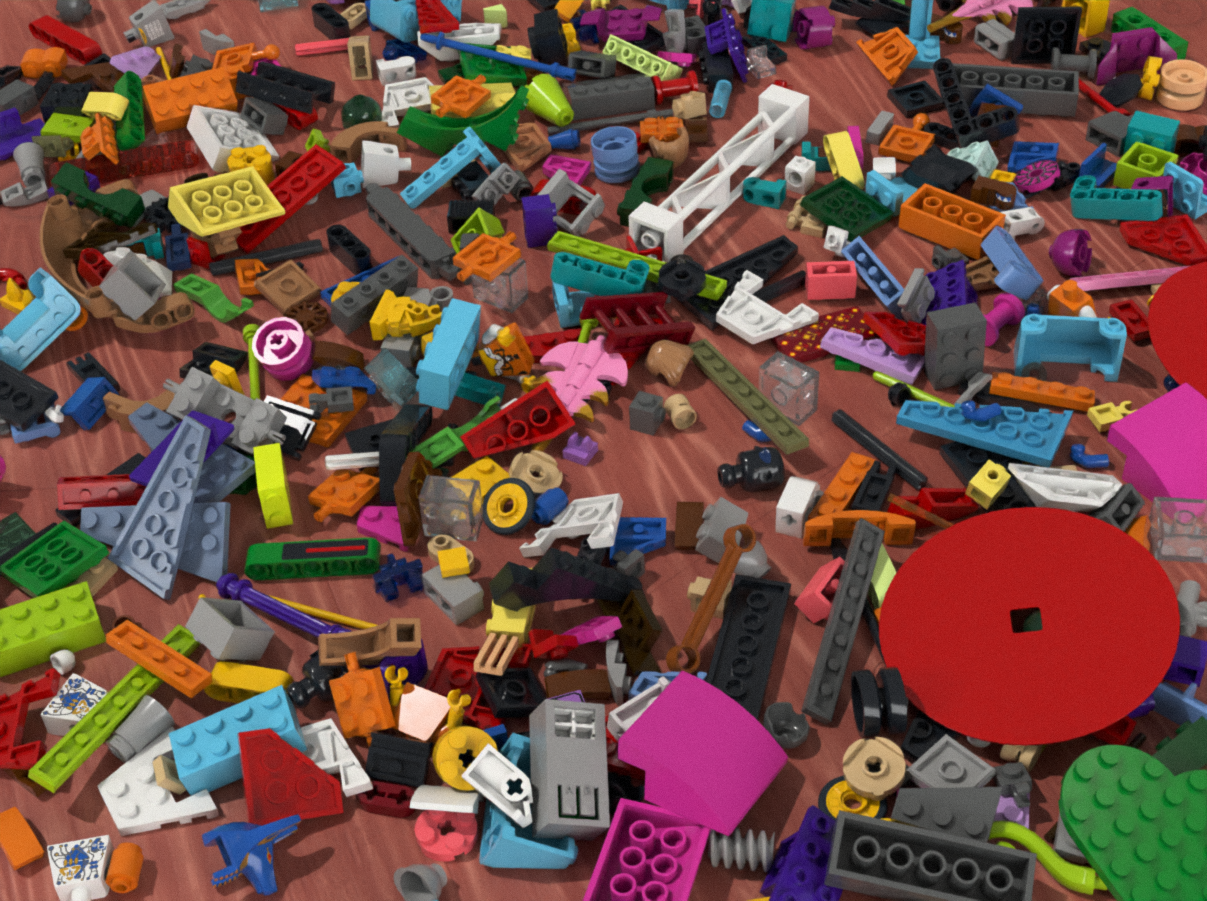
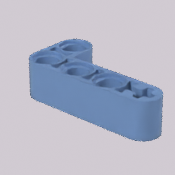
(1015, 270)

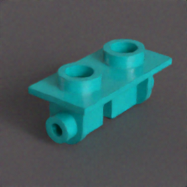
(479, 389)

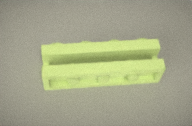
(641, 59)

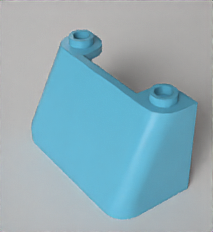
(39, 322)
(1071, 341)
(508, 844)

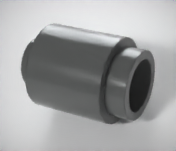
(522, 188)

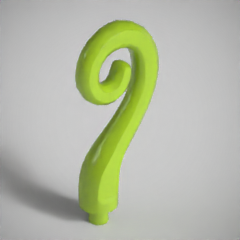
(1069, 875)

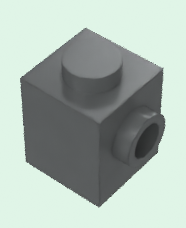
(646, 413)

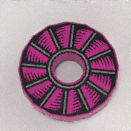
(1037, 176)

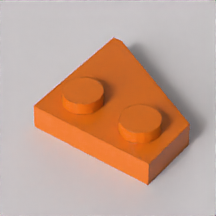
(246, 275)

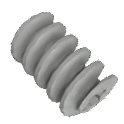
(741, 849)

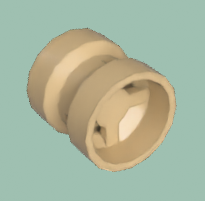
(680, 411)
(1026, 754)

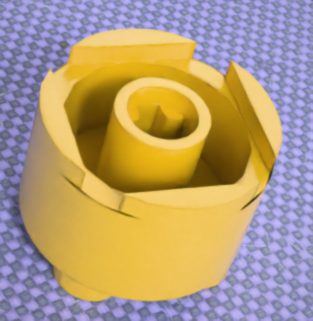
(252, 156)
(451, 745)

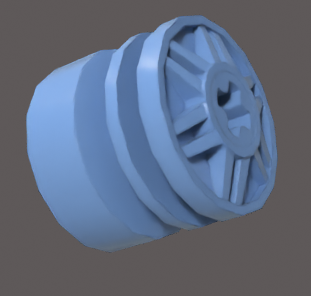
(615, 154)

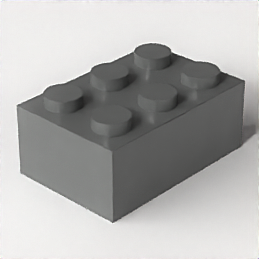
(954, 345)

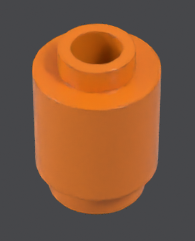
(125, 867)

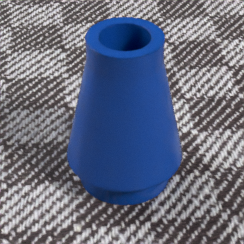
(565, 140)

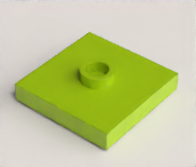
(67, 126)

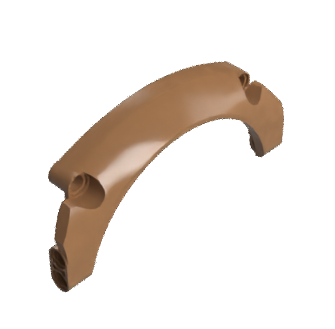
(66, 224)

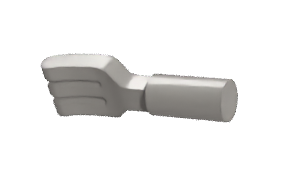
(975, 384)

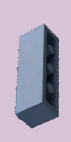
(875, 274)

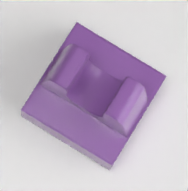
(580, 449)

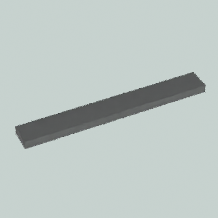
(843, 622)

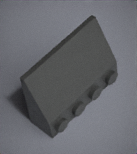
(610, 95)

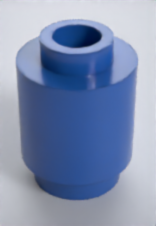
(549, 505)

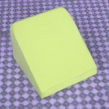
(496, 14)

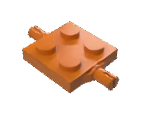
(461, 96)
(661, 129)
(487, 257)
(344, 492)
(361, 700)

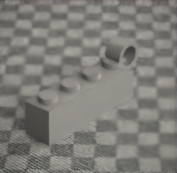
(407, 347)

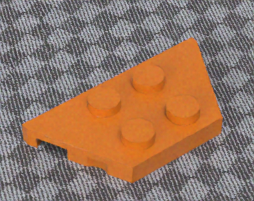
(889, 53)

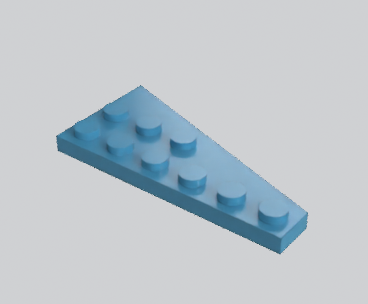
(1013, 433)

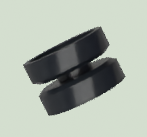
(878, 702)

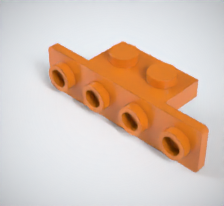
(100, 138)

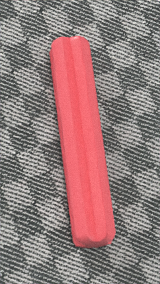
(321, 47)

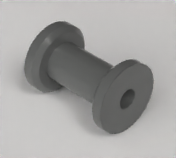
(1070, 62)

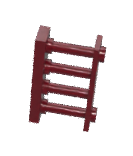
(633, 337)

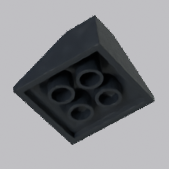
(1041, 30)

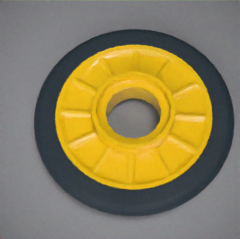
(522, 510)
(837, 792)

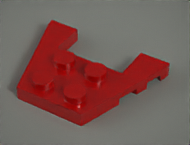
(456, 671)
(13, 718)

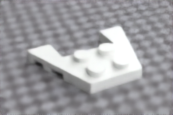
(401, 96)
(756, 319)
(583, 516)
(333, 755)
(143, 806)

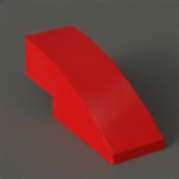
(942, 502)

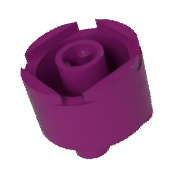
(813, 27)

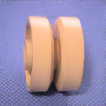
(1182, 85)

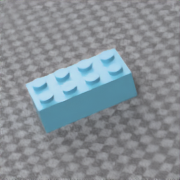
(448, 354)
(209, 748)

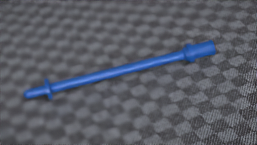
(554, 69)

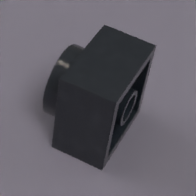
(548, 38)

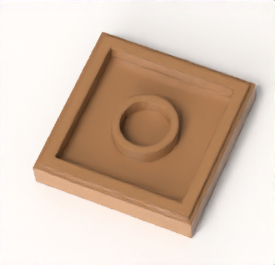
(287, 286)

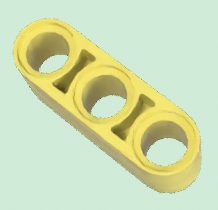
(106, 104)
(843, 158)

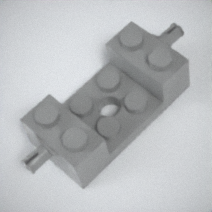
(255, 420)

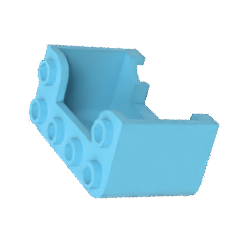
(401, 16)

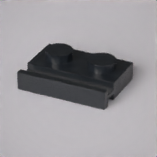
(398, 759)

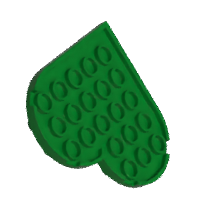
(1138, 823)

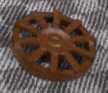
(307, 318)

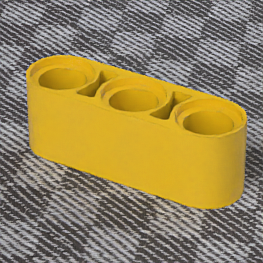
(241, 682)

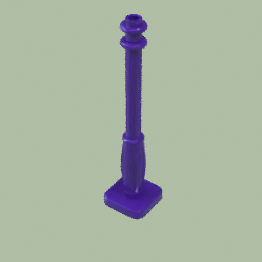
(242, 590)

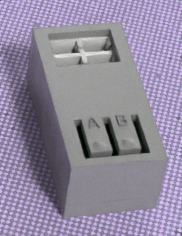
(569, 770)

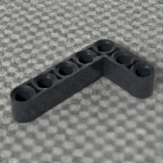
(967, 130)
(396, 442)

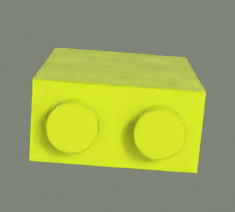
(273, 485)

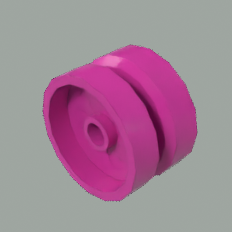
(283, 348)

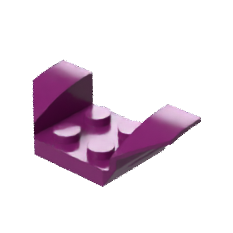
(621, 23)
(1130, 51)

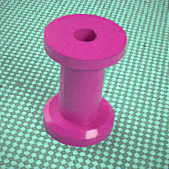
(1006, 310)

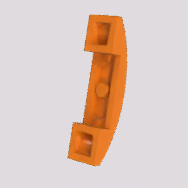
(821, 529)

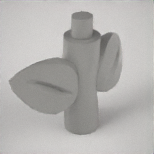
(1191, 612)

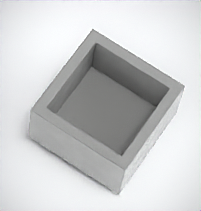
(132, 285)
(229, 629)

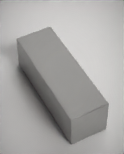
(880, 128)

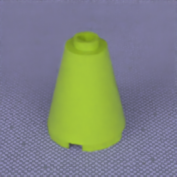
(549, 100)

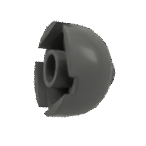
(73, 10)

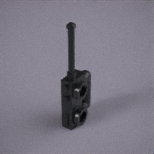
(1068, 175)

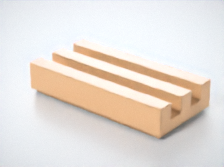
(487, 648)

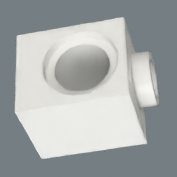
(800, 174)

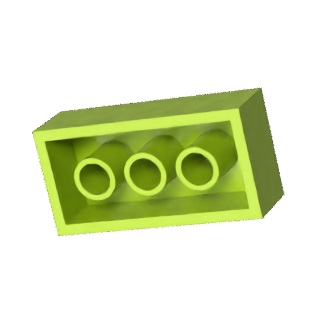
(47, 625)

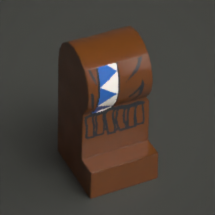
(950, 34)
(993, 193)

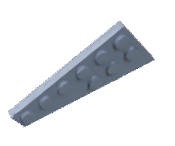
(219, 473)
(158, 525)
(204, 544)

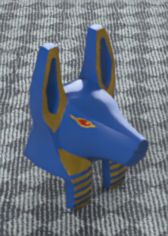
(249, 851)

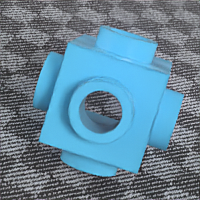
(348, 181)

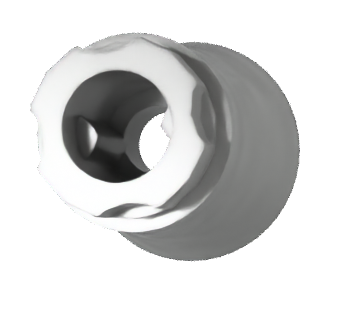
(30, 162)
(139, 729)

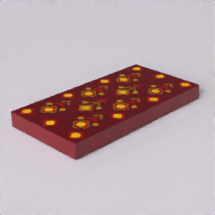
(805, 342)

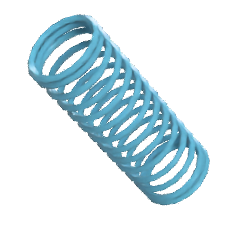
(722, 100)

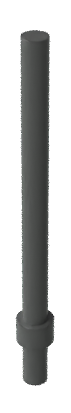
(614, 121)

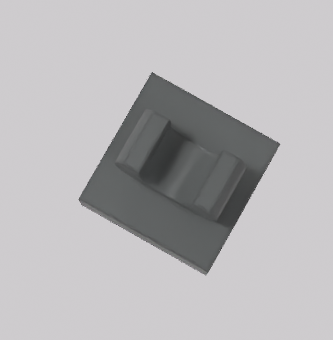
(630, 564)

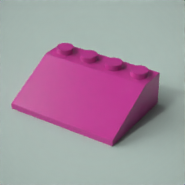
(647, 855)

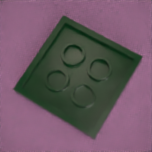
(847, 208)

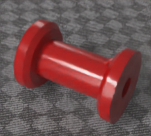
(674, 87)

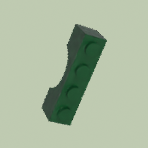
(653, 177)
(120, 207)

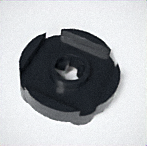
(682, 279)

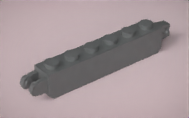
(410, 233)

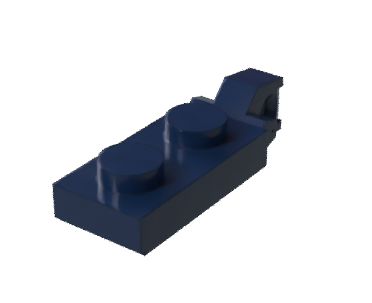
(177, 249)

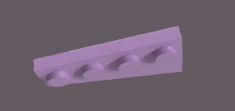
(873, 355)

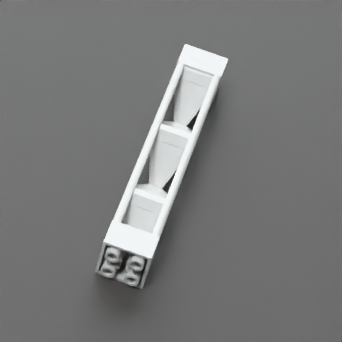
(780, 116)

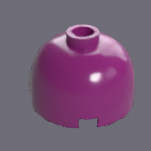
(1071, 252)

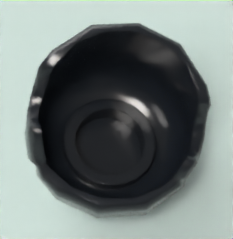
(622, 787)

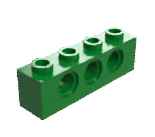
(1133, 19)

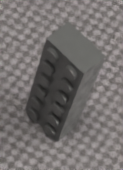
(1036, 89)
(923, 864)

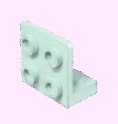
(980, 155)

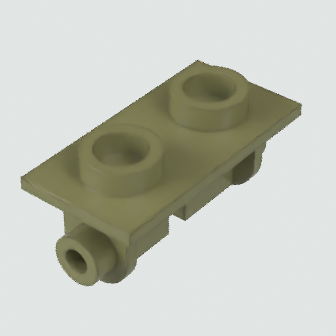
(53, 145)

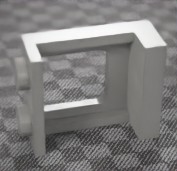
(560, 190)

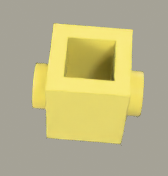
(988, 484)

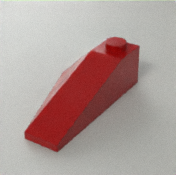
(524, 422)

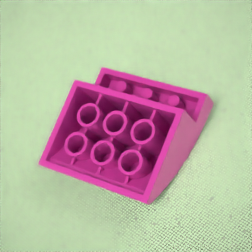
(1166, 445)
(702, 754)

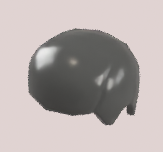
(785, 725)

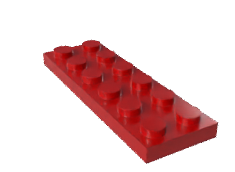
(293, 190)

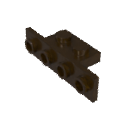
(638, 630)

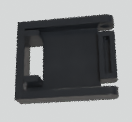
(297, 427)

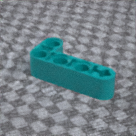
(1114, 204)
(599, 277)

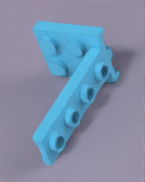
(926, 45)
(449, 166)

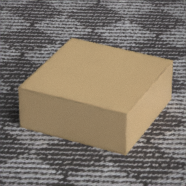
(167, 775)

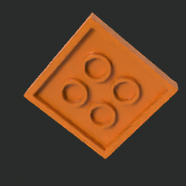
(330, 424)

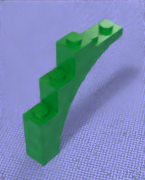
(442, 133)

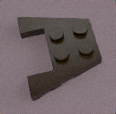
(107, 239)

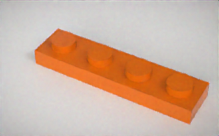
(1041, 391)
(844, 486)
(159, 658)

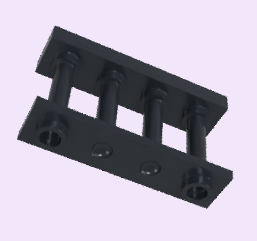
(285, 87)

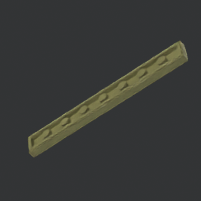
(748, 398)

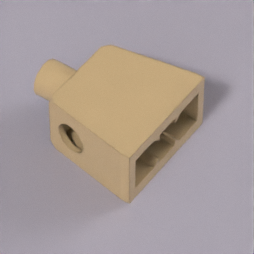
(360, 54)

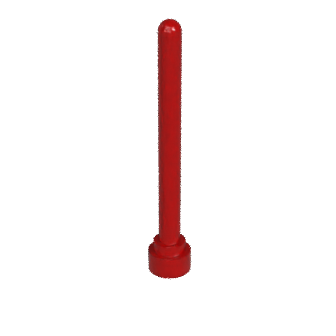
(1098, 99)

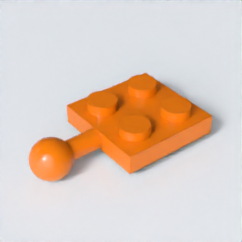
(244, 56)
(907, 143)

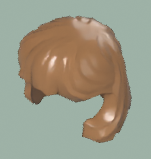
(673, 151)
(669, 359)

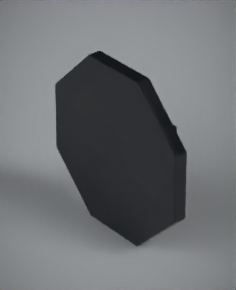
(1122, 89)

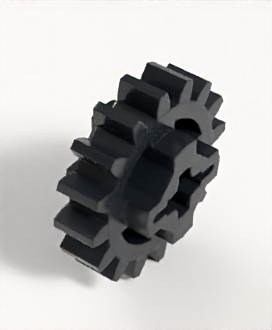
(161, 215)

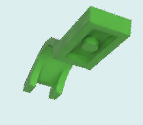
(211, 298)
(448, 441)

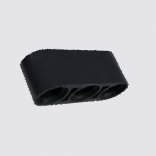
(330, 22)
(349, 249)

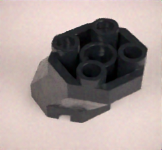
(939, 170)

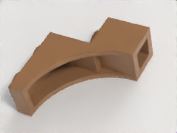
(372, 644)

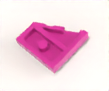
(681, 59)
(382, 524)
(597, 628)

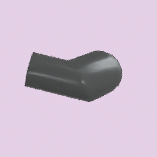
(563, 665)

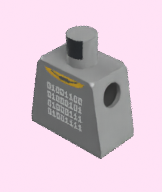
(149, 26)

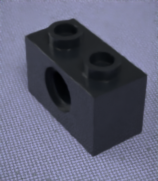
(469, 180)

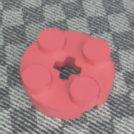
(447, 846)

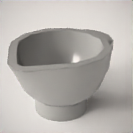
(753, 563)
(420, 882)

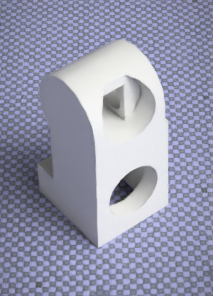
(396, 70)
(1022, 221)

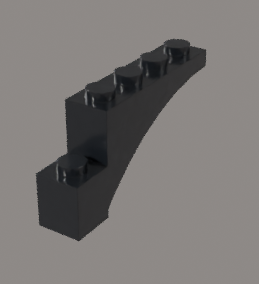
(559, 578)

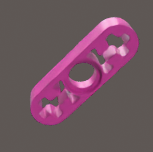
(854, 134)

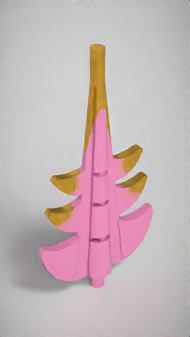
(983, 8)
(582, 367)

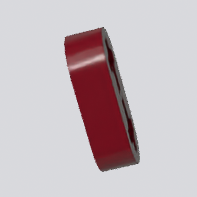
(387, 800)

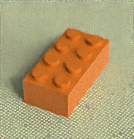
(173, 99)
(949, 220)

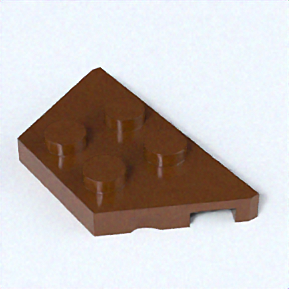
(407, 495)

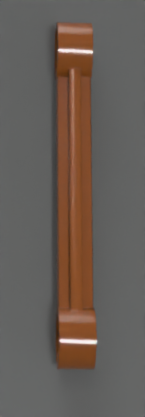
(711, 598)

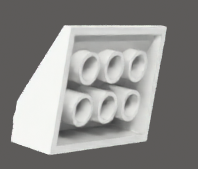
(220, 132)

